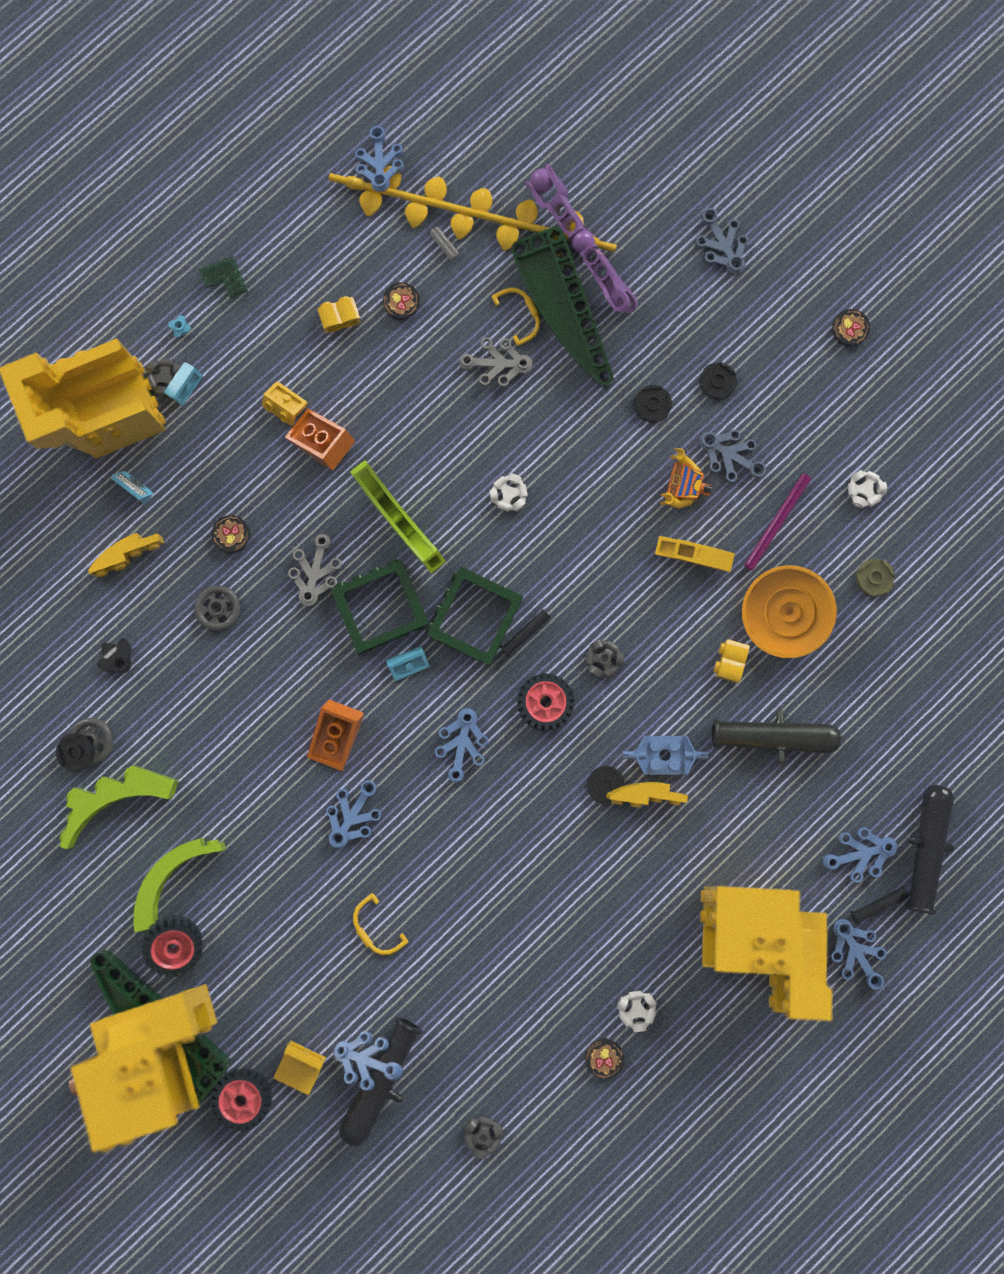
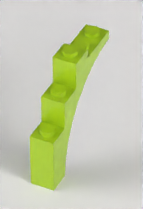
(397, 517)
(108, 791)

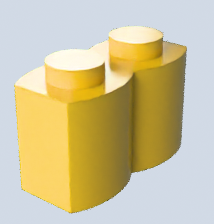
(339, 314)
(731, 661)

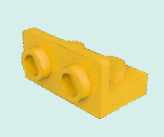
(283, 403)

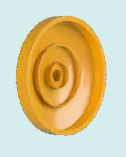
(789, 611)

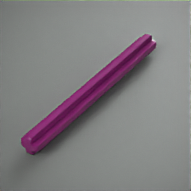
(777, 522)

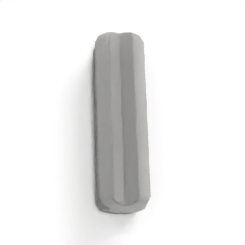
(444, 243)

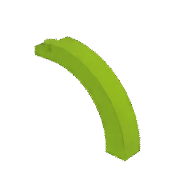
(149, 893)

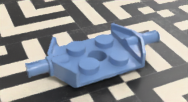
(680, 750)

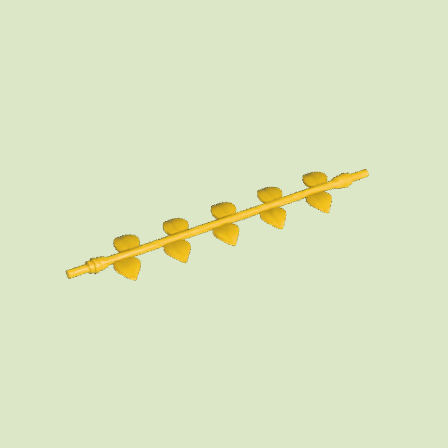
(462, 222)

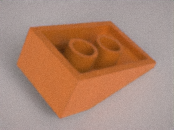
(320, 439)
(335, 734)

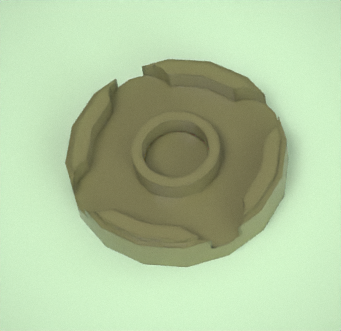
(875, 577)

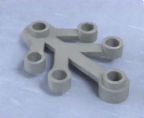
(498, 363)
(315, 572)

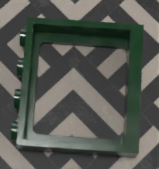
(393, 567)
(434, 627)

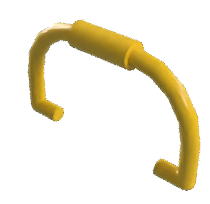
(531, 306)
(365, 938)

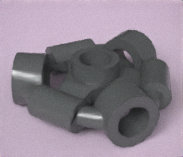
(163, 376)
(604, 658)
(483, 1136)

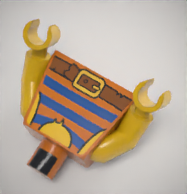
(684, 482)

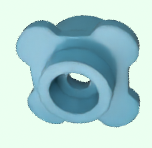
(178, 332)

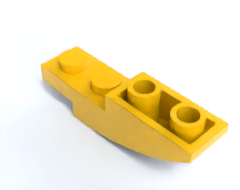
(695, 553)
(118, 555)
(640, 792)

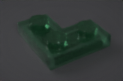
(227, 272)

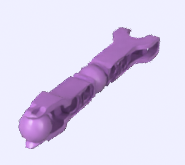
(582, 240)

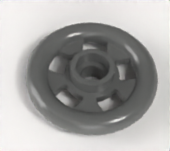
(210, 593)
(106, 740)

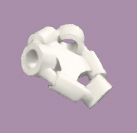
(866, 489)
(509, 493)
(637, 1010)

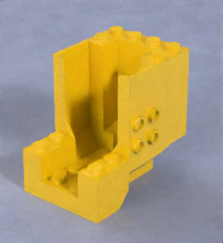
(84, 401)
(768, 935)
(141, 1068)

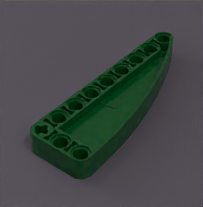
(550, 292)
(121, 999)

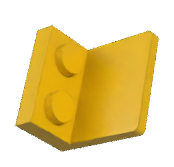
(299, 1067)

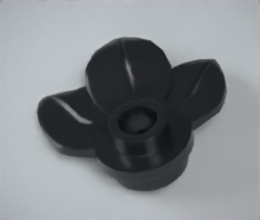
(113, 655)

